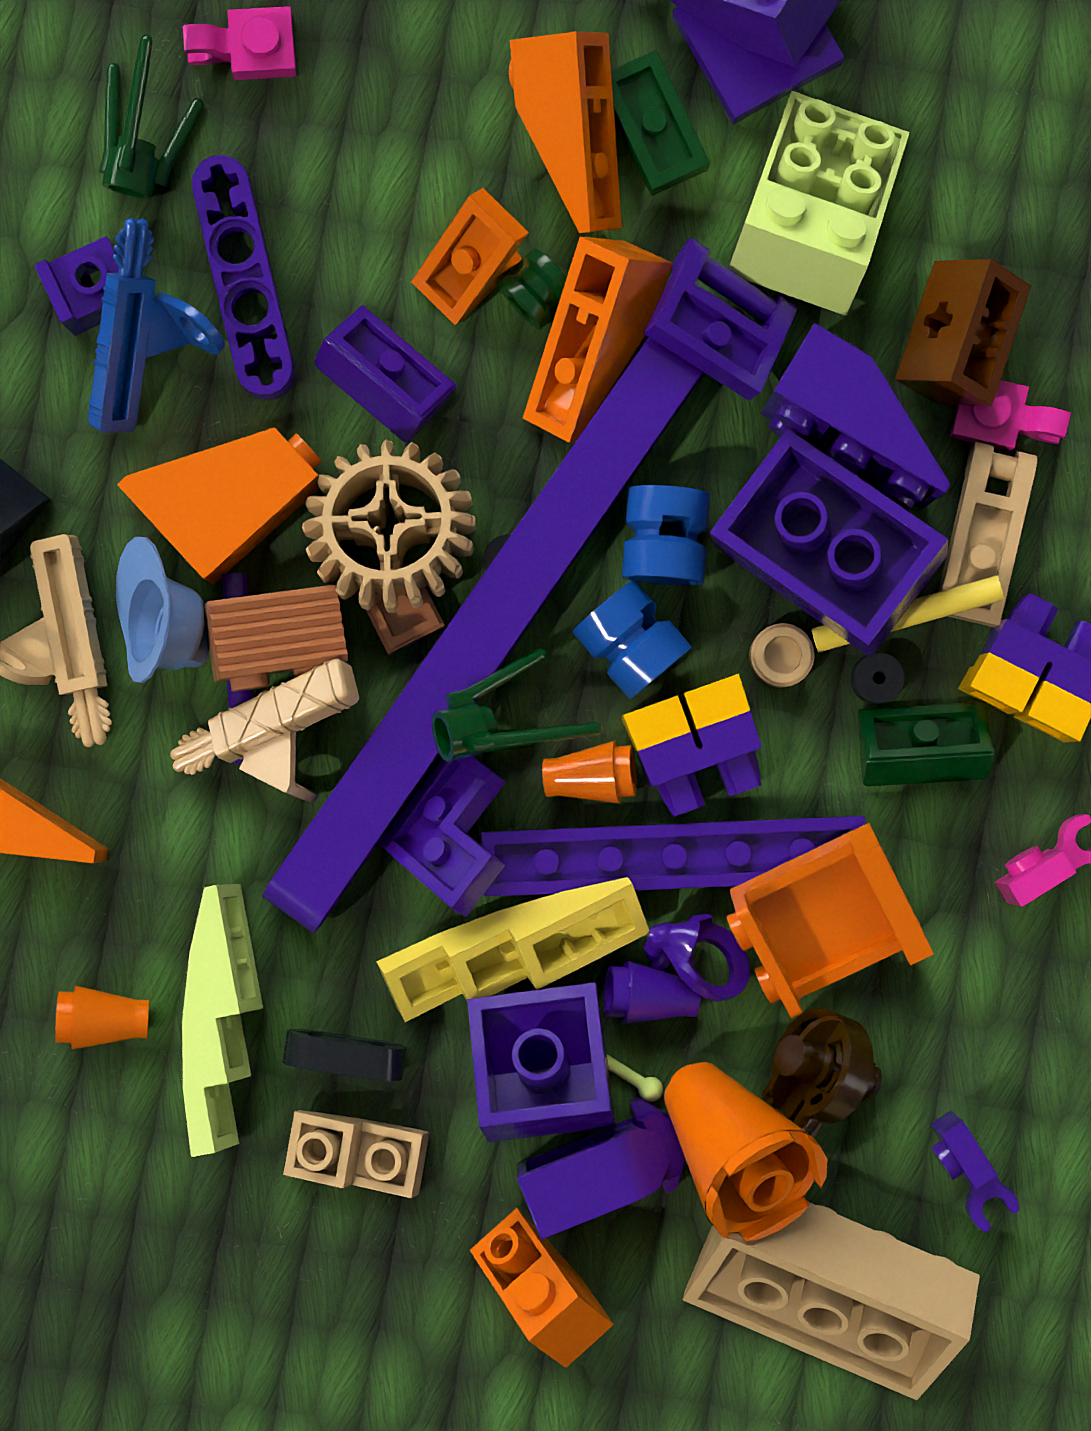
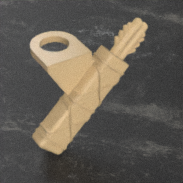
(63, 640)
(267, 726)

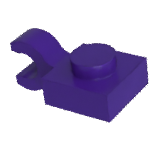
(962, 1156)

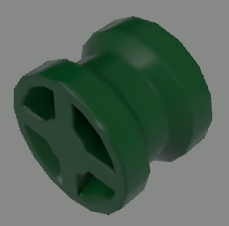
(534, 288)

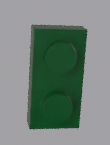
(655, 124)

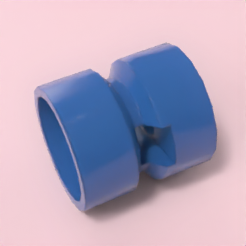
(665, 558)
(631, 638)

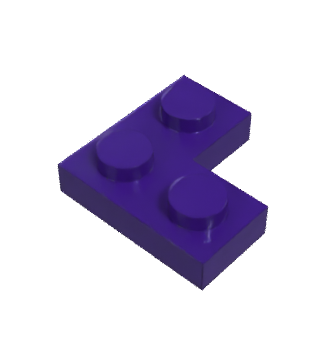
(433, 834)

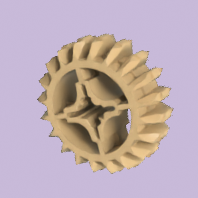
(365, 526)

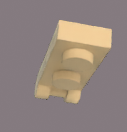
(988, 526)

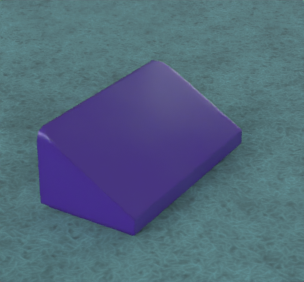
(383, 373)

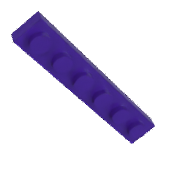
(654, 854)

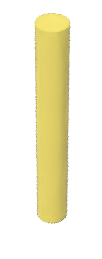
(928, 608)

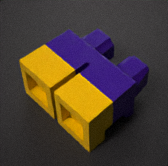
(1034, 675)
(724, 737)

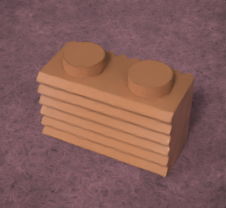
(273, 635)

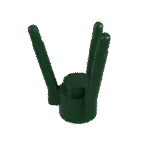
(128, 161)
(472, 730)

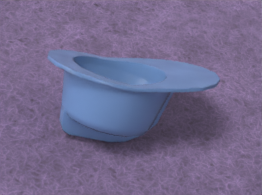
(157, 615)

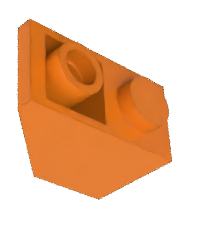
(541, 1289)

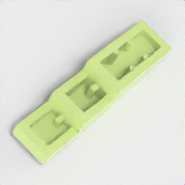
(218, 989)

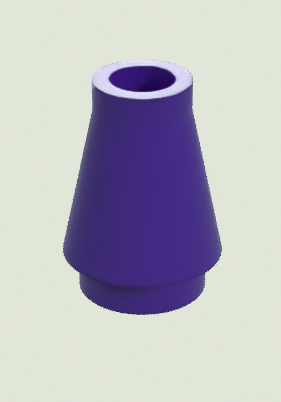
(646, 994)

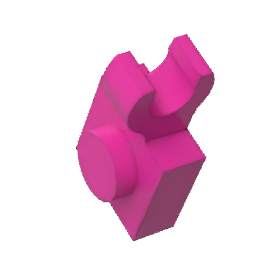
(255, 43)
(1007, 419)
(1037, 872)

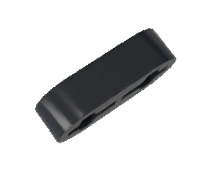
(344, 1054)

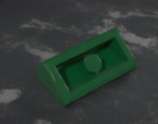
(925, 744)

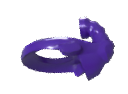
(676, 944)

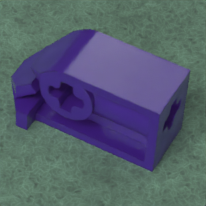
(602, 1170)

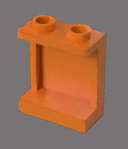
(825, 917)

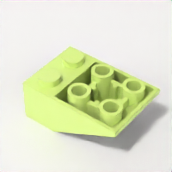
(819, 203)

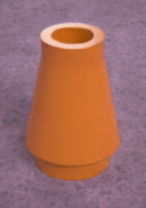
(594, 773)
(98, 1018)

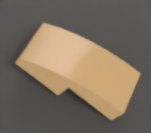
(356, 1153)

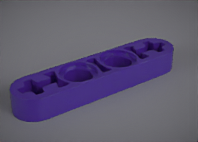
(248, 277)

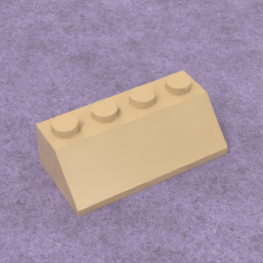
(842, 1297)

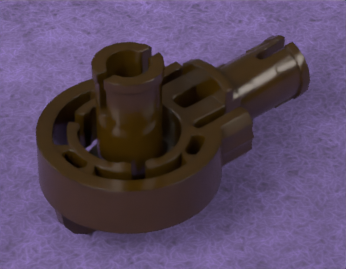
(808, 1062)

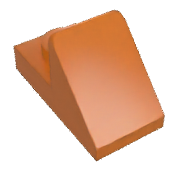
(471, 257)

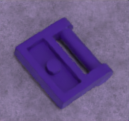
(712, 332)

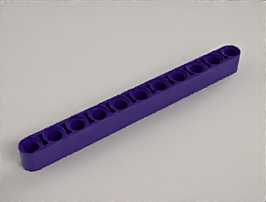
(483, 632)

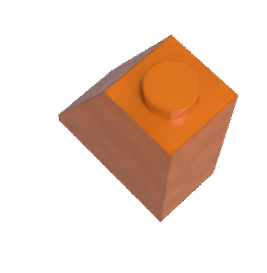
(225, 497)

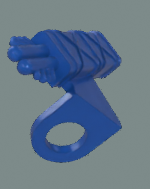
(136, 328)

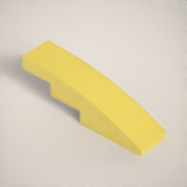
(520, 942)

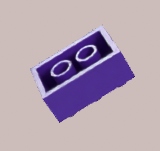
(829, 542)

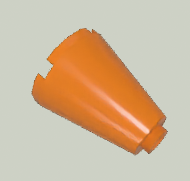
(741, 1153)

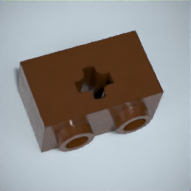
(963, 332)

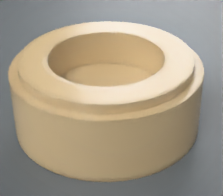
(781, 655)

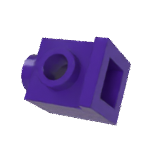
(75, 305)

